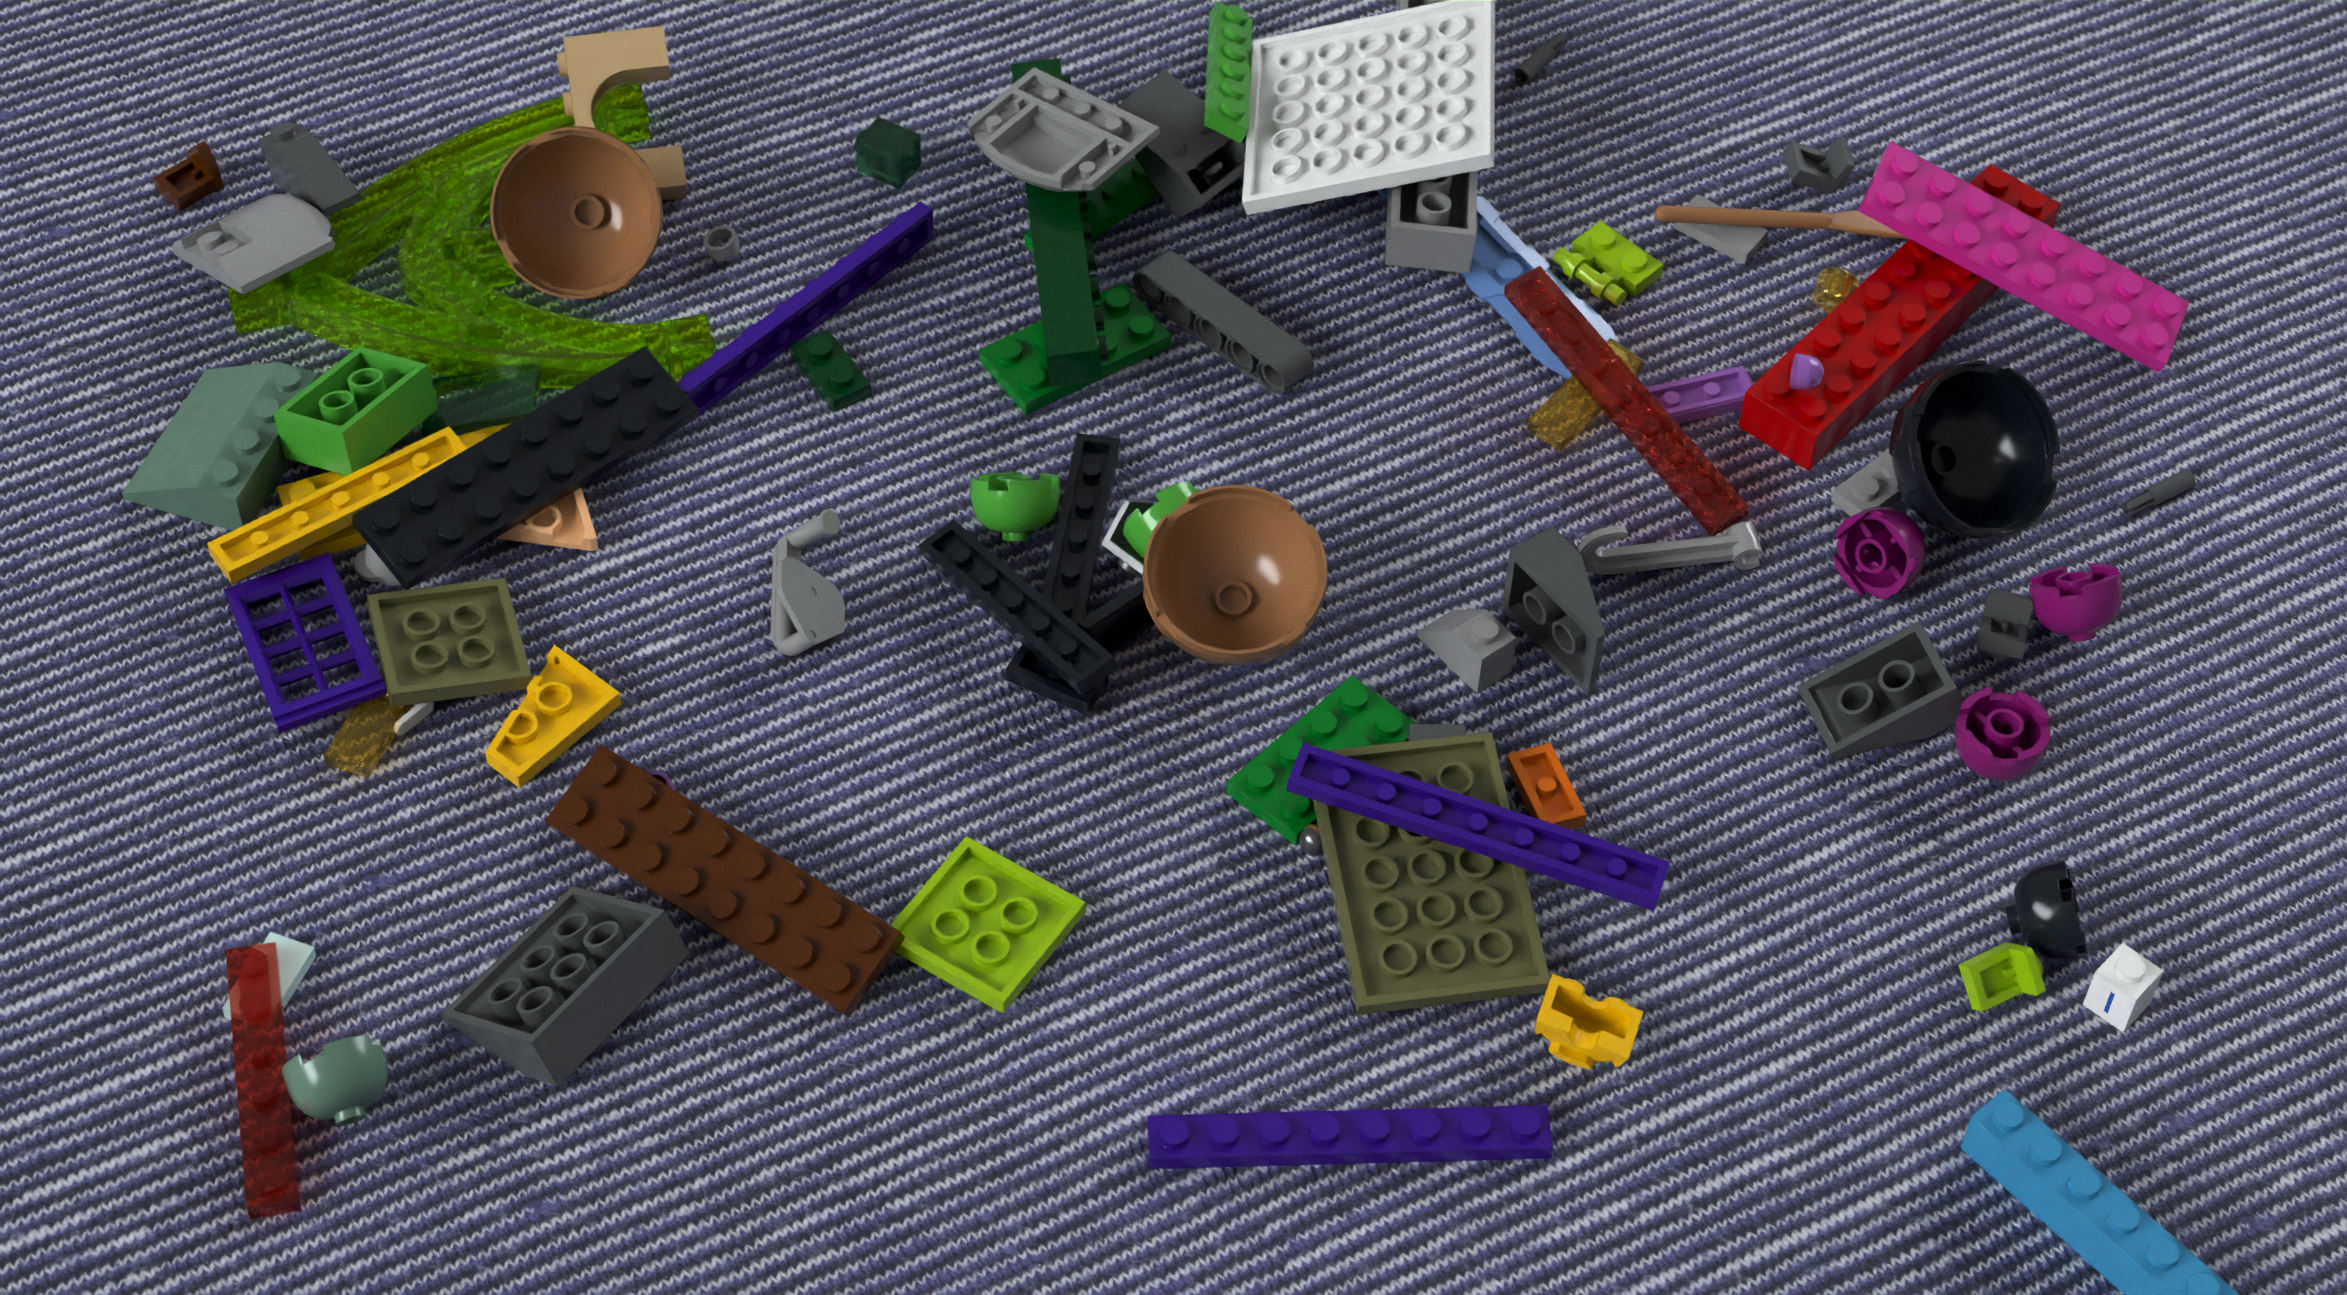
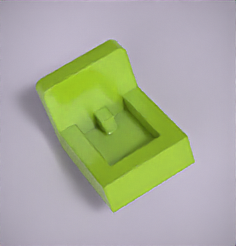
(2001, 975)

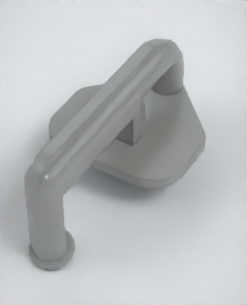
(802, 595)

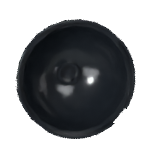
(1975, 451)

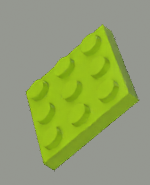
(986, 924)

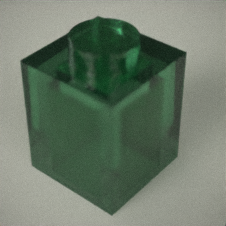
(888, 152)

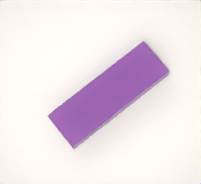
(1703, 394)

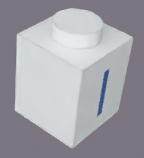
(2123, 987)

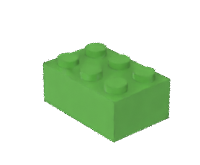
(355, 411)

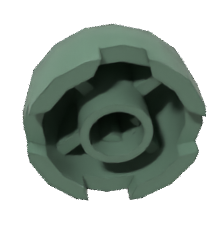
(339, 1080)

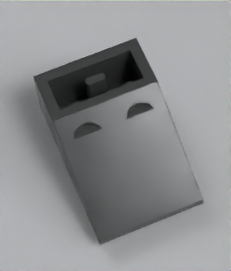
(1187, 158)

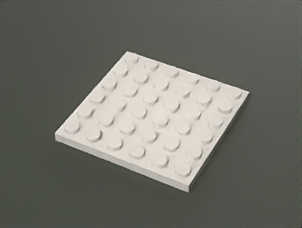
(1370, 104)

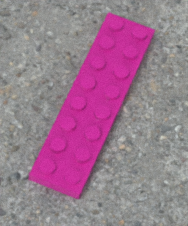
(2024, 256)

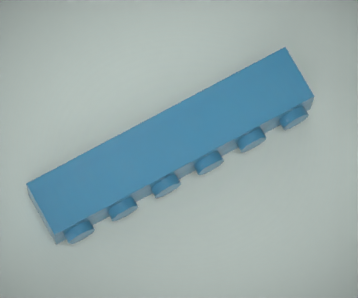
(2083, 1204)

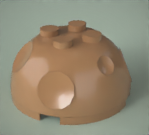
(576, 213)
(1234, 575)

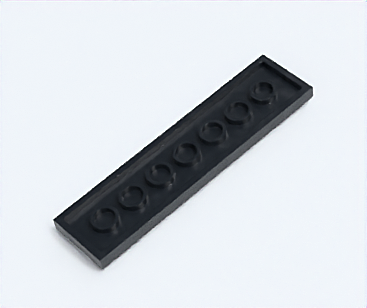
(524, 468)

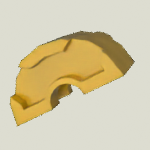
(1586, 1028)

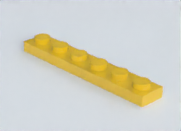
(327, 508)

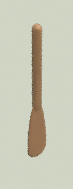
(1845, 221)

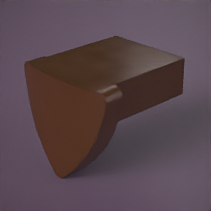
(190, 178)

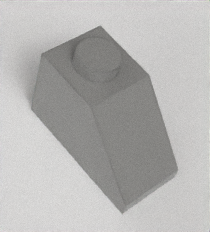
(1472, 646)

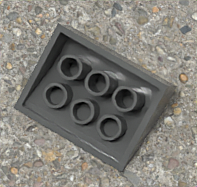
(568, 983)

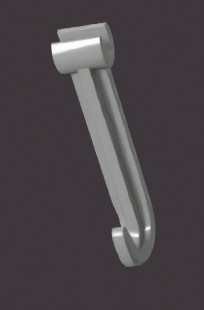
(1737, 545)

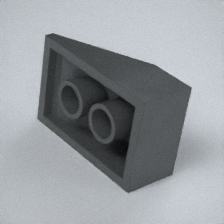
(1555, 604)
(1883, 695)

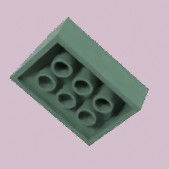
(221, 446)

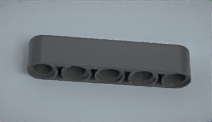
(1223, 322)

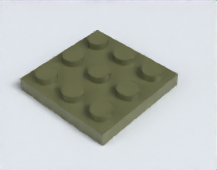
(448, 642)

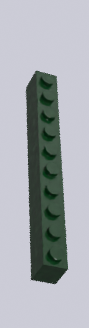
(1062, 272)

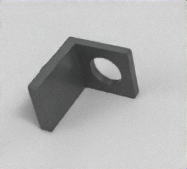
(1116, 541)

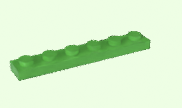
(1228, 71)

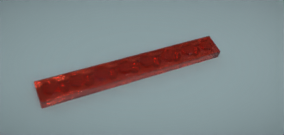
(1626, 401)

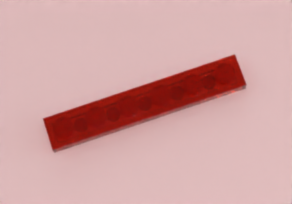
(262, 1095)

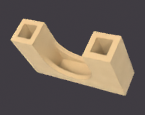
(615, 59)

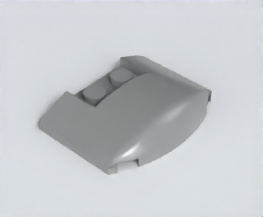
(1058, 134)
(258, 242)

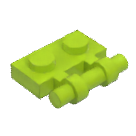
(1615, 257)

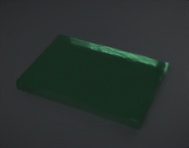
(484, 398)

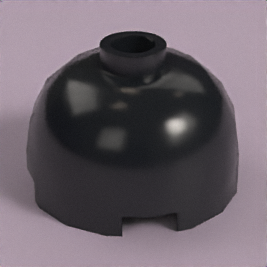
(2047, 912)

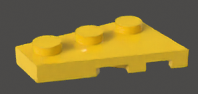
(552, 717)

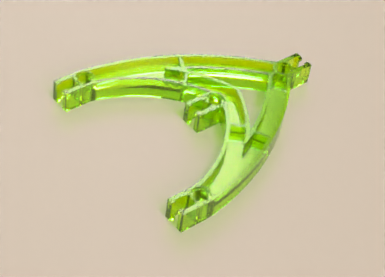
(454, 267)

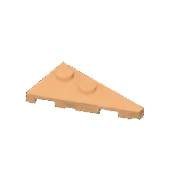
(559, 525)

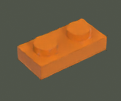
(1545, 786)

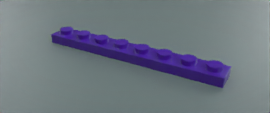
(808, 308)
(1478, 826)
(1349, 1137)

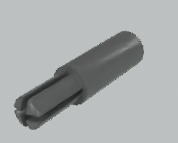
(1540, 59)
(2160, 492)

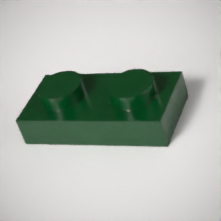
(831, 371)

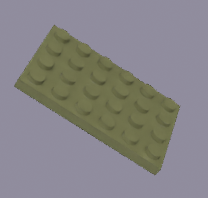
(1422, 914)

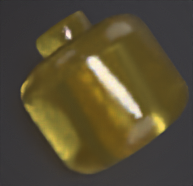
(1833, 287)

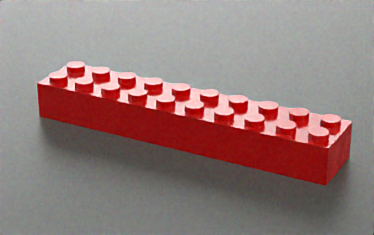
(1876, 338)

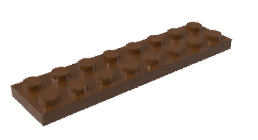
(725, 880)

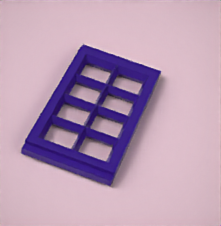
(328, 699)

